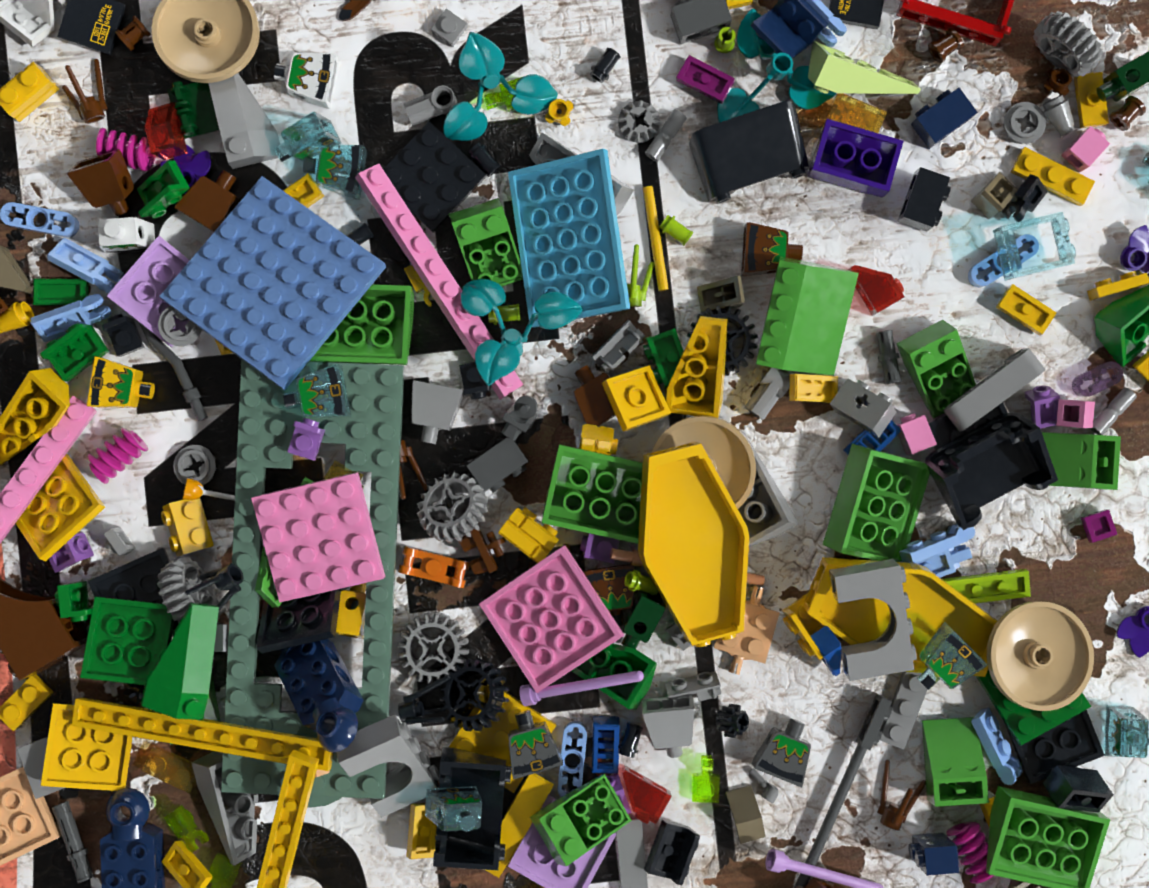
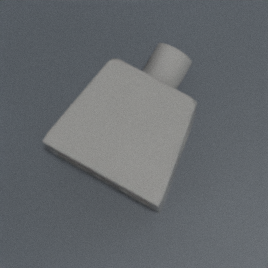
(434, 408)
(670, 722)

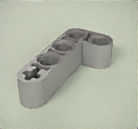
(994, 389)

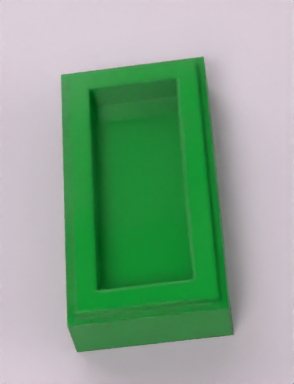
(59, 291)

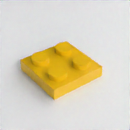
(636, 398)

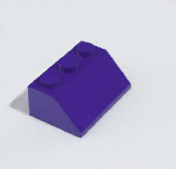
(855, 158)

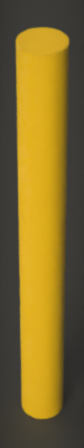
(655, 238)

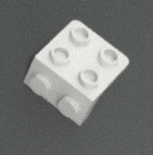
(28, 18)

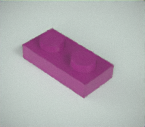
(705, 79)

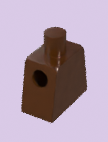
(104, 180)
(209, 200)
(592, 397)

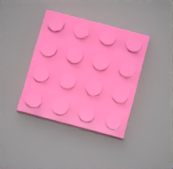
(318, 537)
(551, 619)

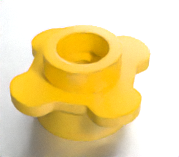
(563, 118)

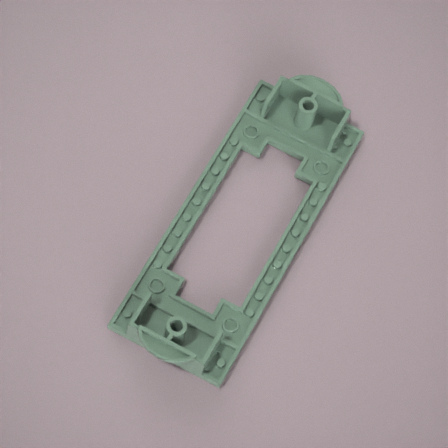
(263, 442)

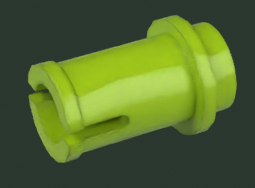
(729, 38)
(675, 229)
(508, 313)
(643, 583)

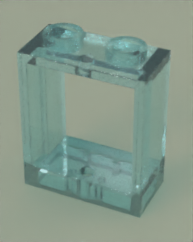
(1009, 253)

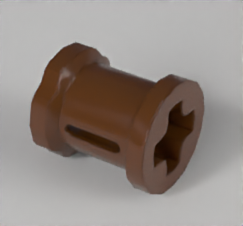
(133, 33)
(946, 45)
(1127, 113)

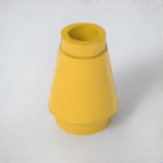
(16, 317)

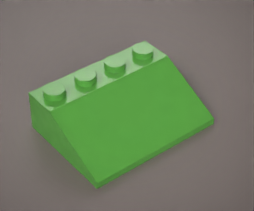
(806, 317)
(374, 329)
(594, 494)
(876, 504)
(1041, 842)

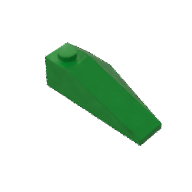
(1124, 325)
(618, 660)
(183, 674)

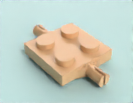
(757, 634)

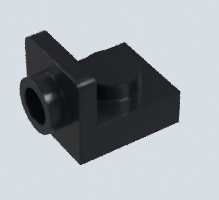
(123, 334)
(472, 382)

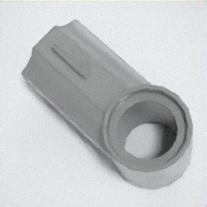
(427, 106)
(772, 387)

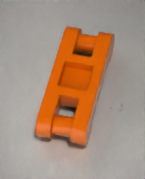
(433, 567)

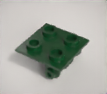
(194, 108)

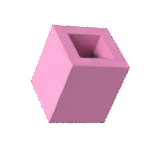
(1086, 148)
(1075, 413)
(915, 434)

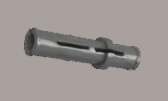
(76, 852)

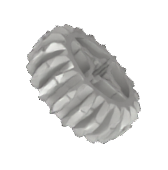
(1068, 43)
(464, 513)
(176, 579)
(442, 656)

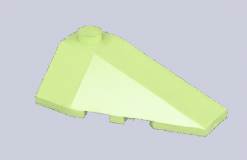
(838, 73)

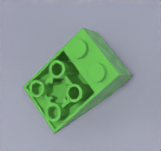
(487, 243)
(937, 365)
(1084, 460)
(953, 763)
(580, 820)

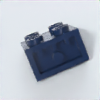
(790, 26)

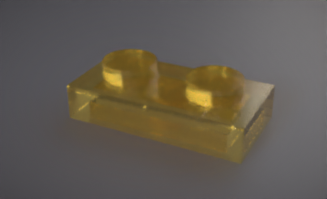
(170, 769)

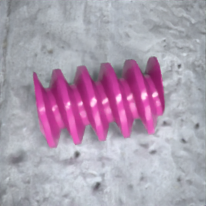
(135, 154)
(116, 455)
(973, 847)

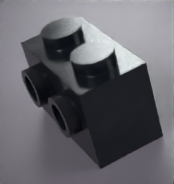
(924, 199)
(1077, 788)

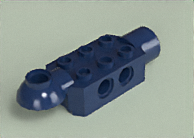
(321, 692)
(132, 850)

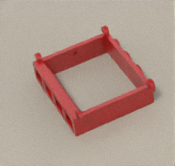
(963, 24)

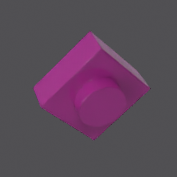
(1099, 525)

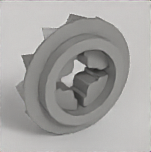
(1035, 119)
(640, 133)
(177, 338)
(184, 460)

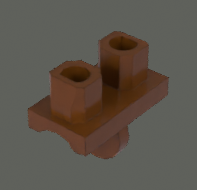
(486, 561)

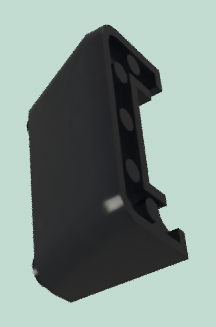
(749, 150)
(989, 465)
(480, 846)

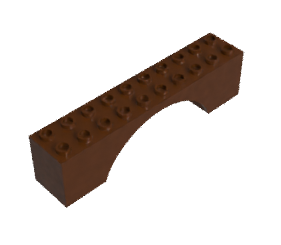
(34, 633)

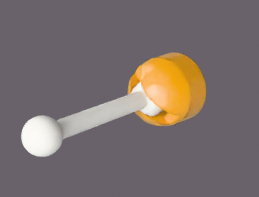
(194, 490)

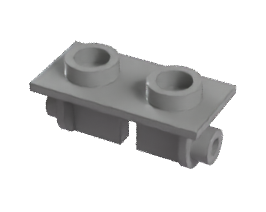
(613, 350)
(704, 684)

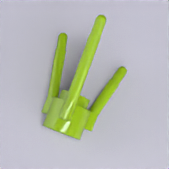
(636, 295)

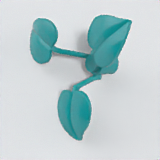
(484, 61)
(781, 64)
(500, 359)

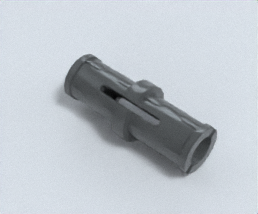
(888, 357)

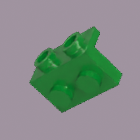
(162, 190)
(74, 350)
(666, 353)
(73, 601)

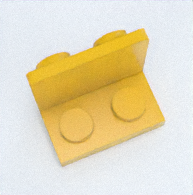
(804, 625)

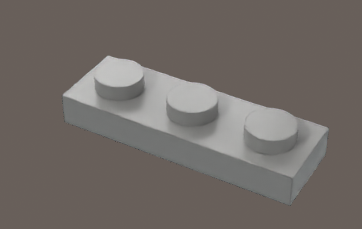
(905, 710)

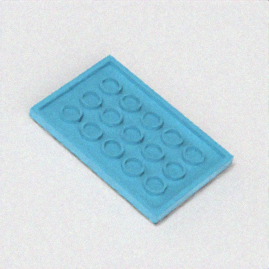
(570, 233)

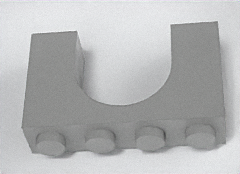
(893, 649)
(391, 742)

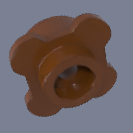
(1061, 76)

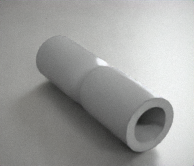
(664, 138)
(1115, 408)

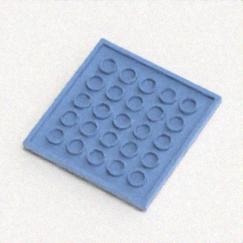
(273, 282)

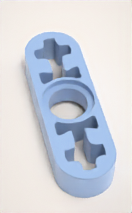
(23, 209)
(991, 277)
(581, 741)

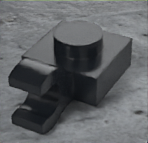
(1028, 197)

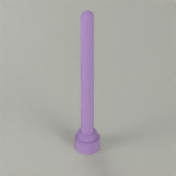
(530, 697)
(777, 861)

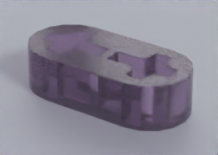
(1094, 374)

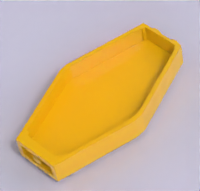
(693, 543)
(930, 602)

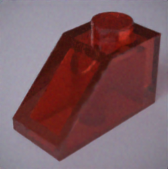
(164, 132)
(877, 288)
(646, 796)

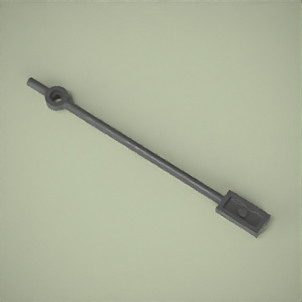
(867, 737)

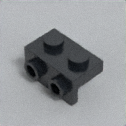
(672, 851)

